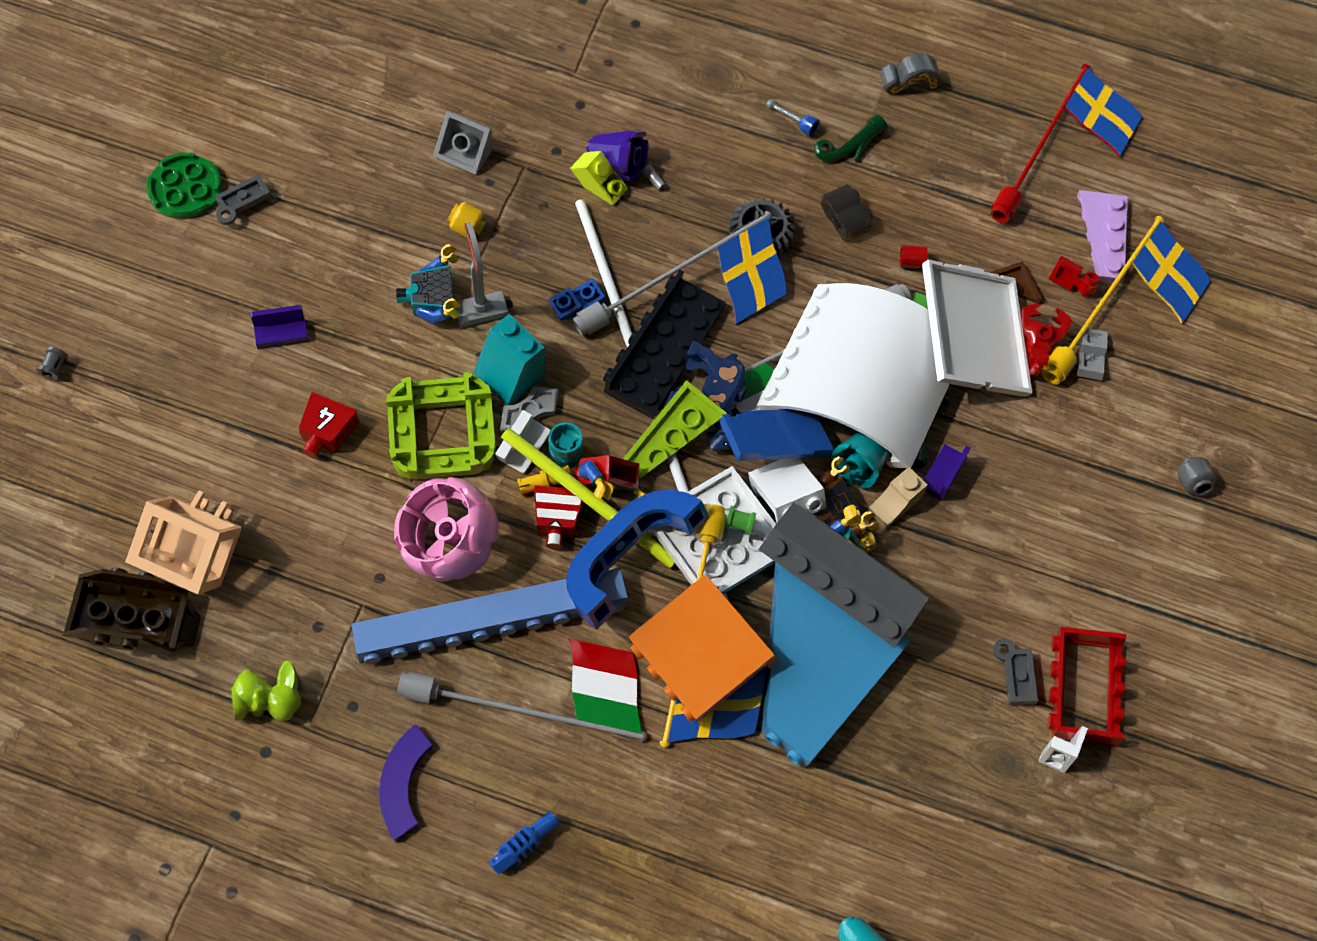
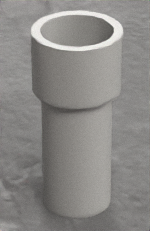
(650, 173)

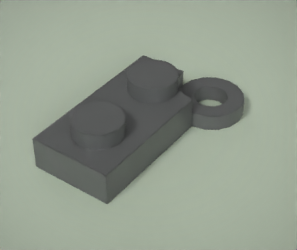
(241, 198)
(1018, 673)

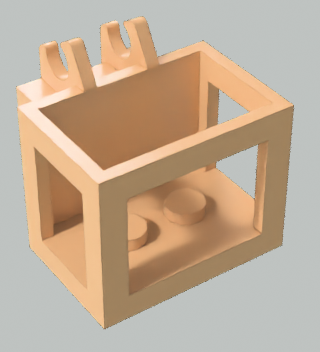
(187, 544)

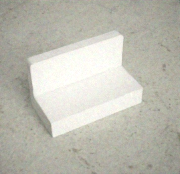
(529, 430)
(1060, 753)

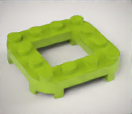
(441, 393)

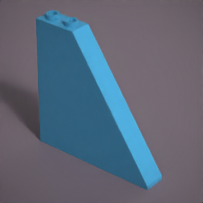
(821, 668)

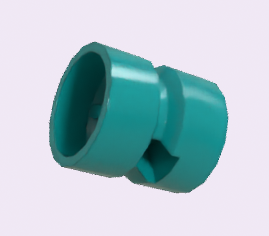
(565, 444)

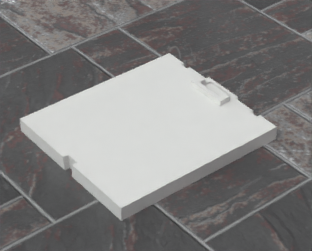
(976, 328)

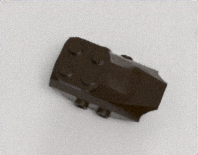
(131, 611)

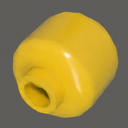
(463, 214)

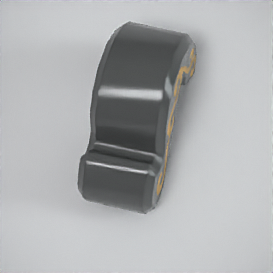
(909, 72)

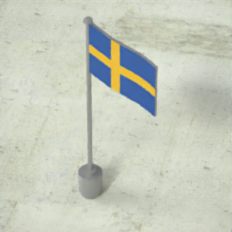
(747, 266)

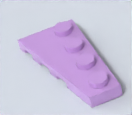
(1106, 231)

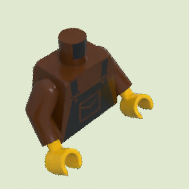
(838, 497)

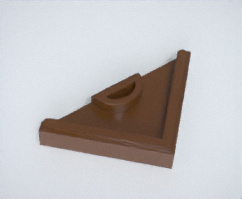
(1025, 285)

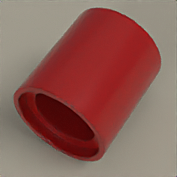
(912, 256)

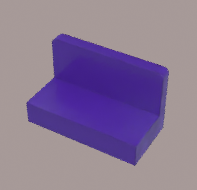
(279, 326)
(945, 470)

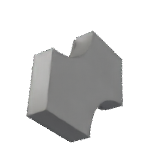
(539, 403)

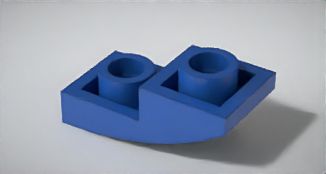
(570, 301)

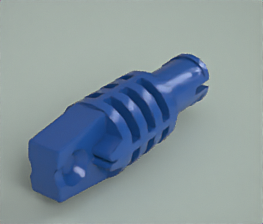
(523, 843)

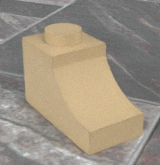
(898, 497)

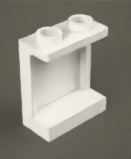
(787, 482)

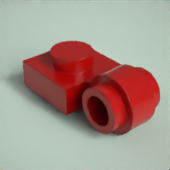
(1067, 273)

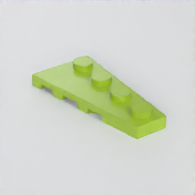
(675, 426)

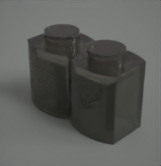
(846, 212)

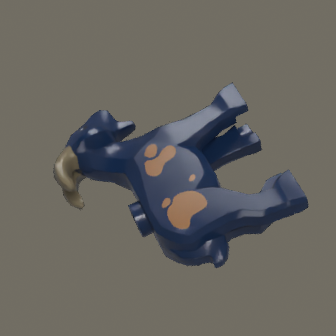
(722, 386)

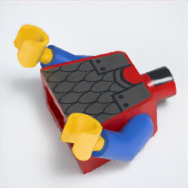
(609, 474)

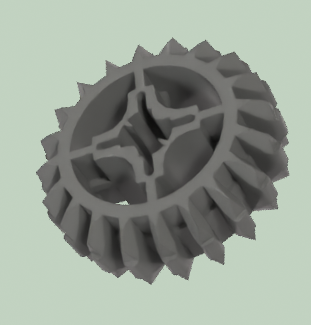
(780, 221)

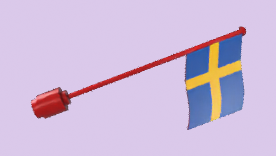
(1098, 111)

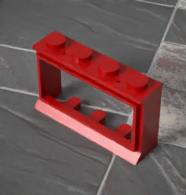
(1116, 688)

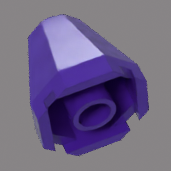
(624, 151)

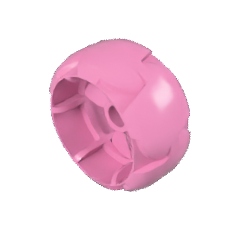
(469, 536)

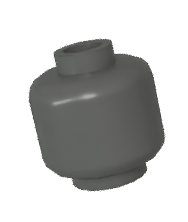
(1197, 476)

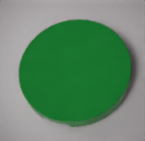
(184, 186)

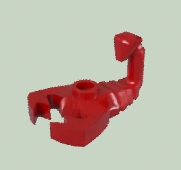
(1041, 337)

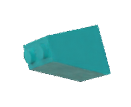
(510, 360)

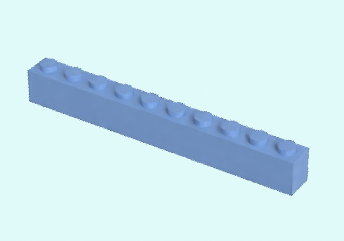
(475, 619)

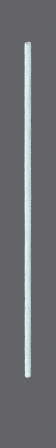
(621, 318)

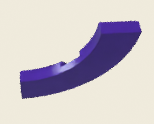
(396, 779)

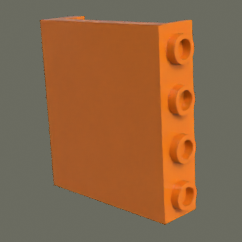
(700, 649)

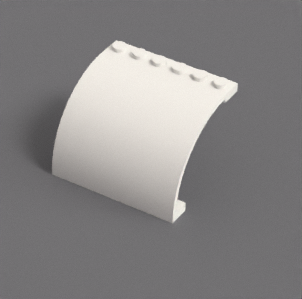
(863, 363)

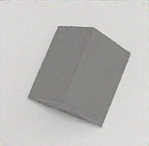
(463, 142)

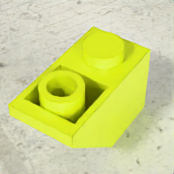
(599, 177)

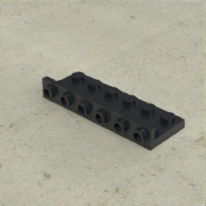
(660, 347)

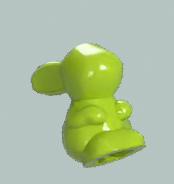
(256, 695)

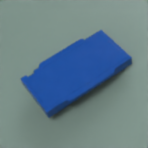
(776, 435)

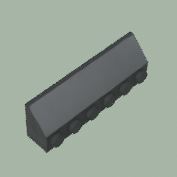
(844, 574)

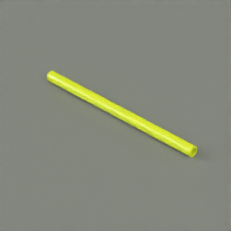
(579, 490)

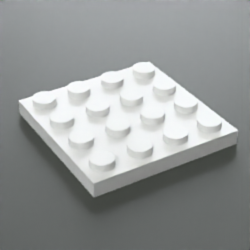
(737, 554)

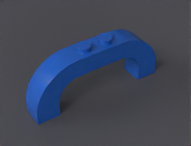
(617, 537)

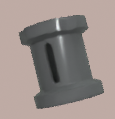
(52, 363)

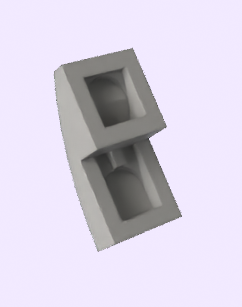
(1092, 354)

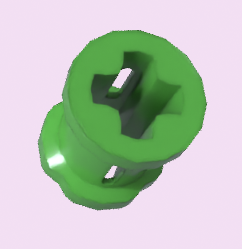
(740, 520)

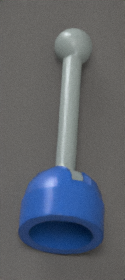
(807, 124)

